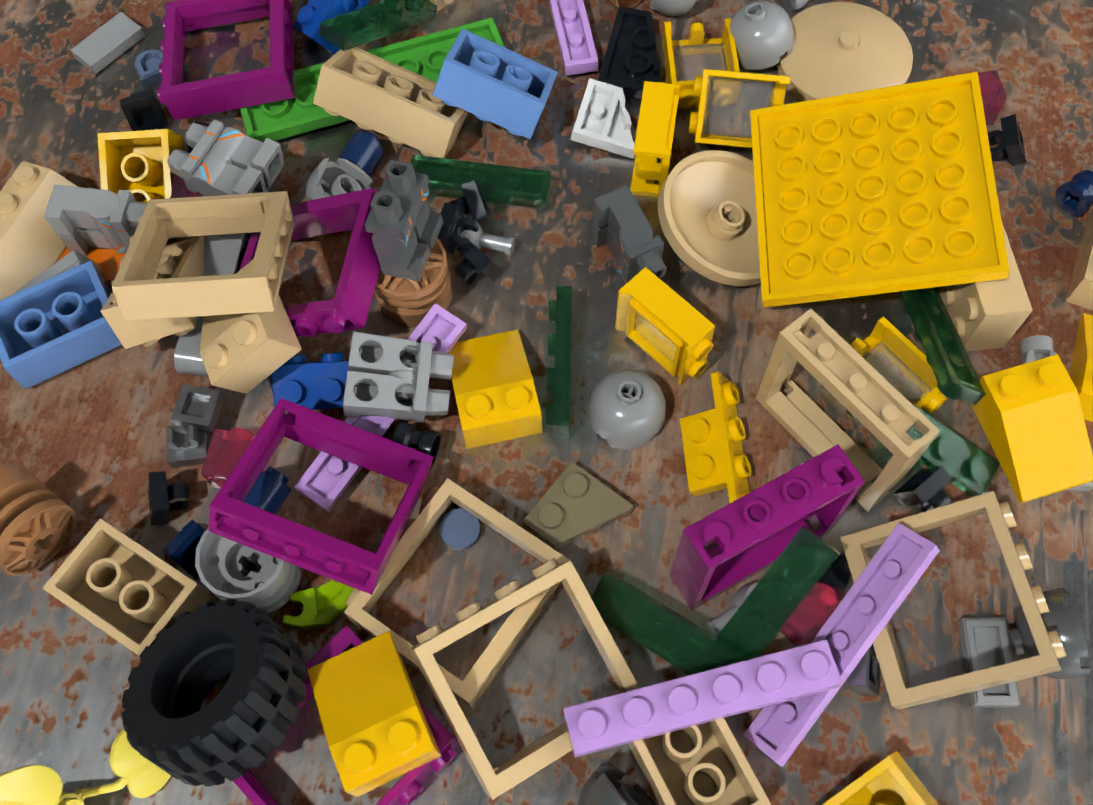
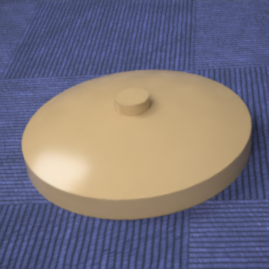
(845, 51)
(712, 216)

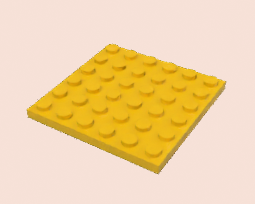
(876, 193)

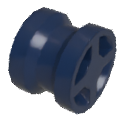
(1076, 195)

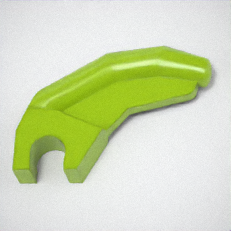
(320, 605)

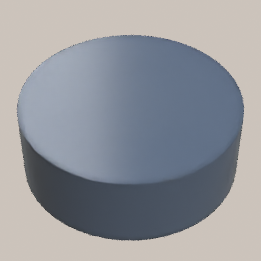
(459, 529)

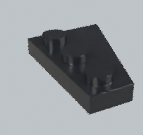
(631, 52)

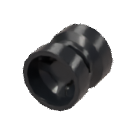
(423, 441)

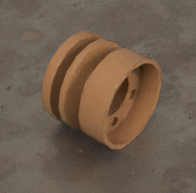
(409, 301)
(32, 521)

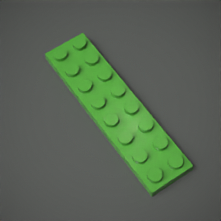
(299, 114)

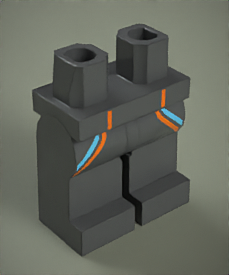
(403, 222)
(627, 234)

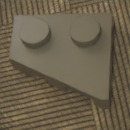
(574, 507)

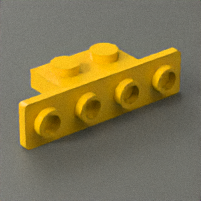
(715, 445)

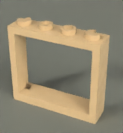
(253, 292)
(858, 389)
(1031, 600)
(514, 627)
(557, 742)

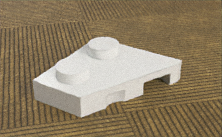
(604, 120)

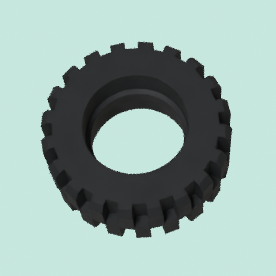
(242, 720)

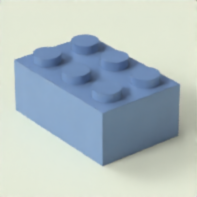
(494, 83)
(55, 325)

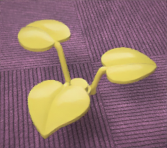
(44, 786)

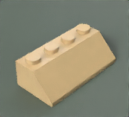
(388, 101)
(26, 237)

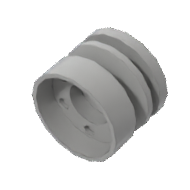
(226, 568)

